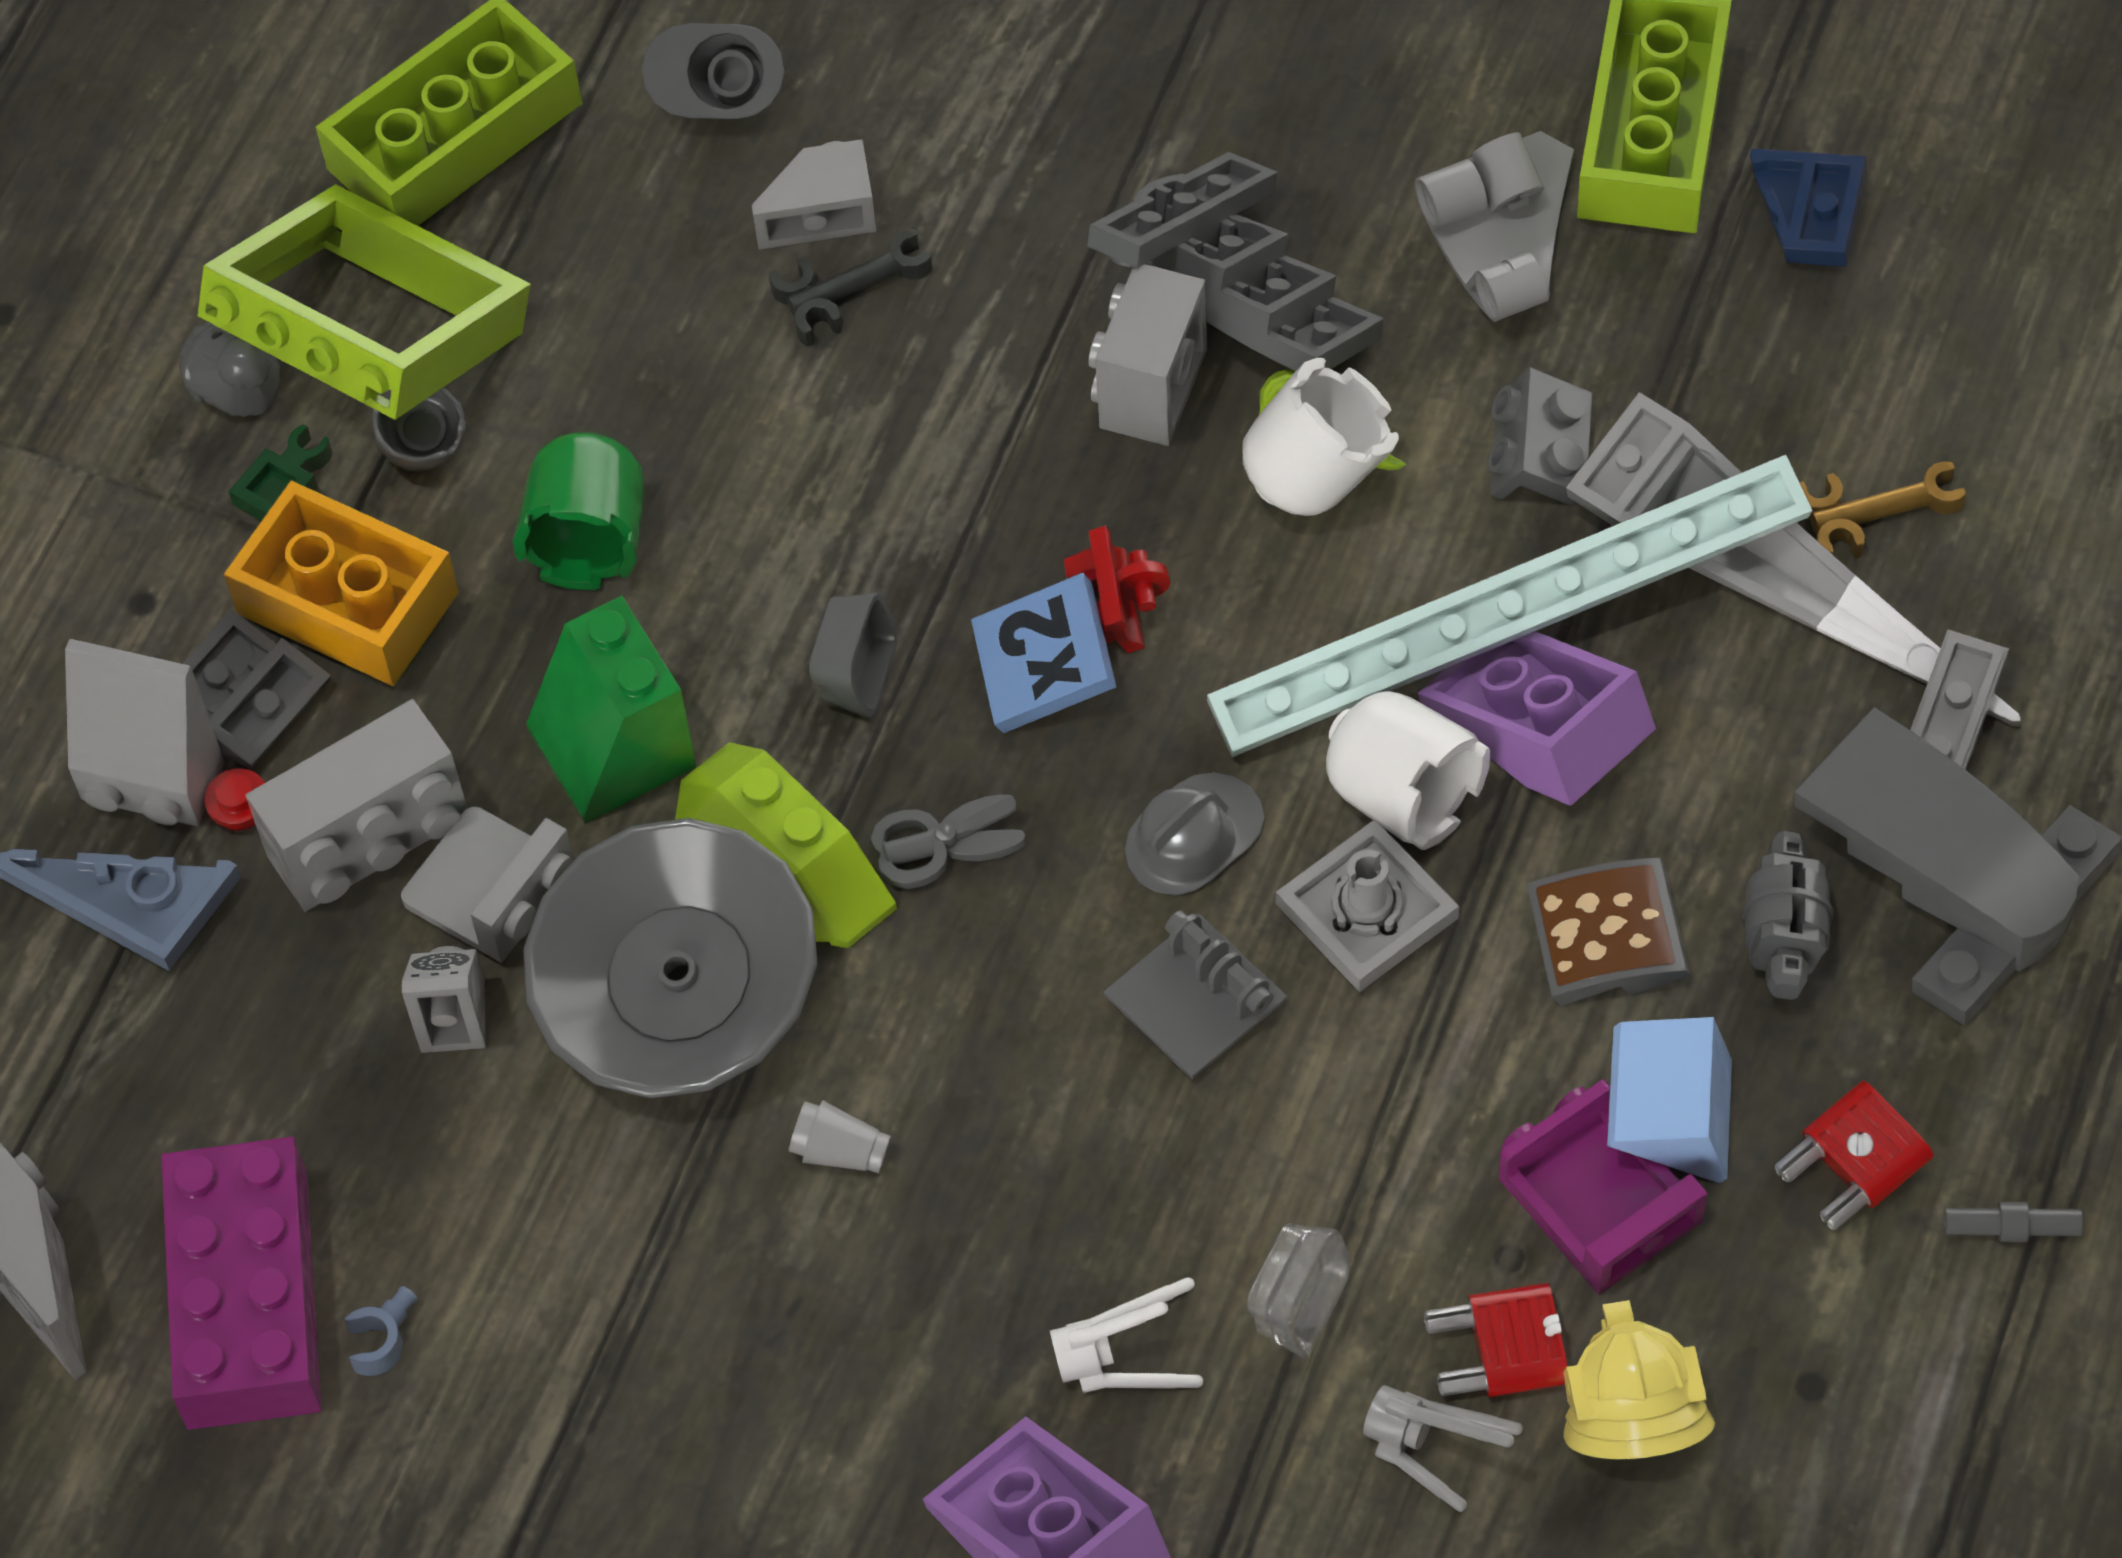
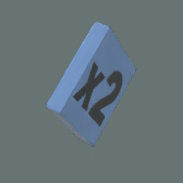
(1043, 653)

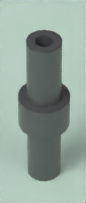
(2013, 1221)

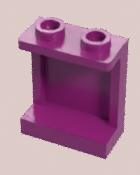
(1594, 1200)

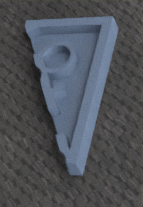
(135, 902)

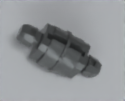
(1787, 915)

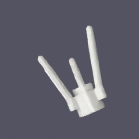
(1085, 1347)

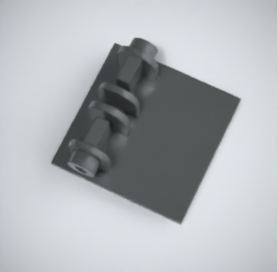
(1194, 994)

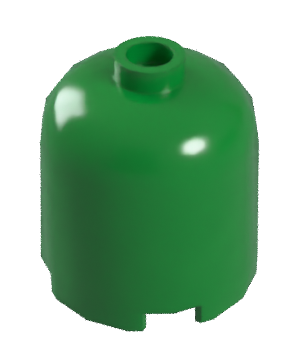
(581, 511)

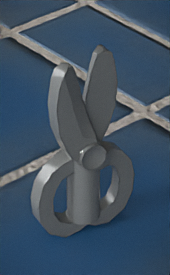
(954, 837)

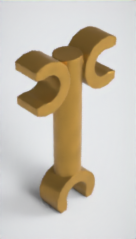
(1840, 522)

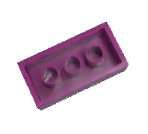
(240, 1283)

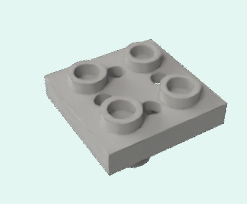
(1369, 886)

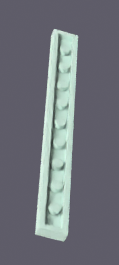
(1509, 605)

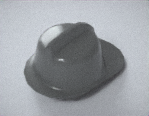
(713, 70)
(1193, 833)

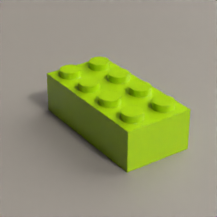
(450, 113)
(1654, 113)

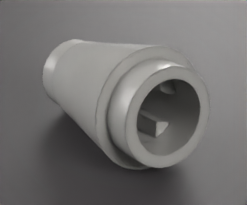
(837, 1139)

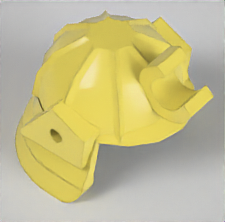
(1634, 1392)

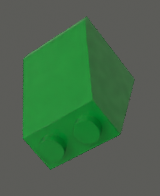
(610, 713)

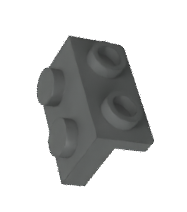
(1539, 435)

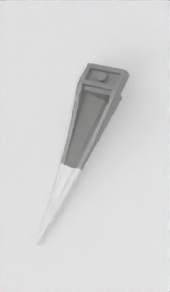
(1660, 458)

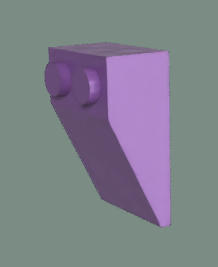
(1546, 712)
(1042, 1501)

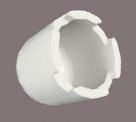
(1317, 439)
(1405, 766)

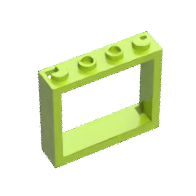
(484, 298)

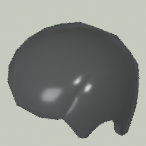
(424, 435)

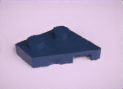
(1811, 202)

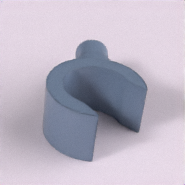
(385, 1319)

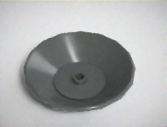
(659, 903)

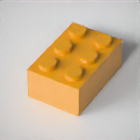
(342, 583)

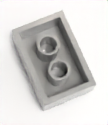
(358, 805)

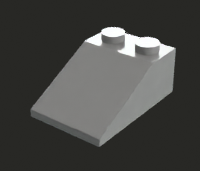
(138, 734)
(35, 1261)

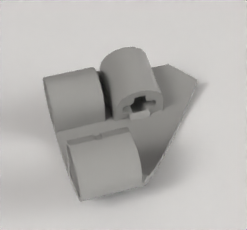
(1500, 218)

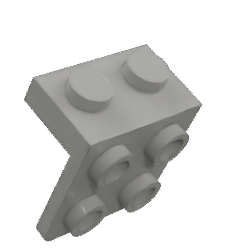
(488, 880)

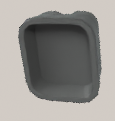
(854, 652)

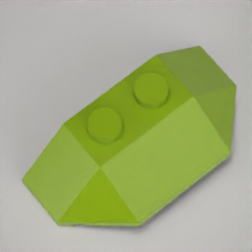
(755, 794)

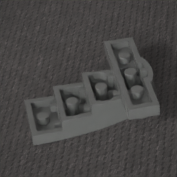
(1250, 283)
(1957, 856)

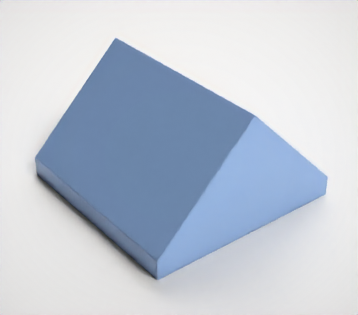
(1672, 1094)

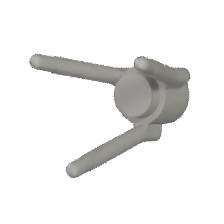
(1405, 1419)

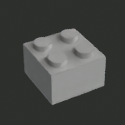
(1149, 353)

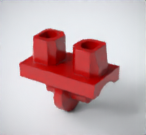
(1124, 586)

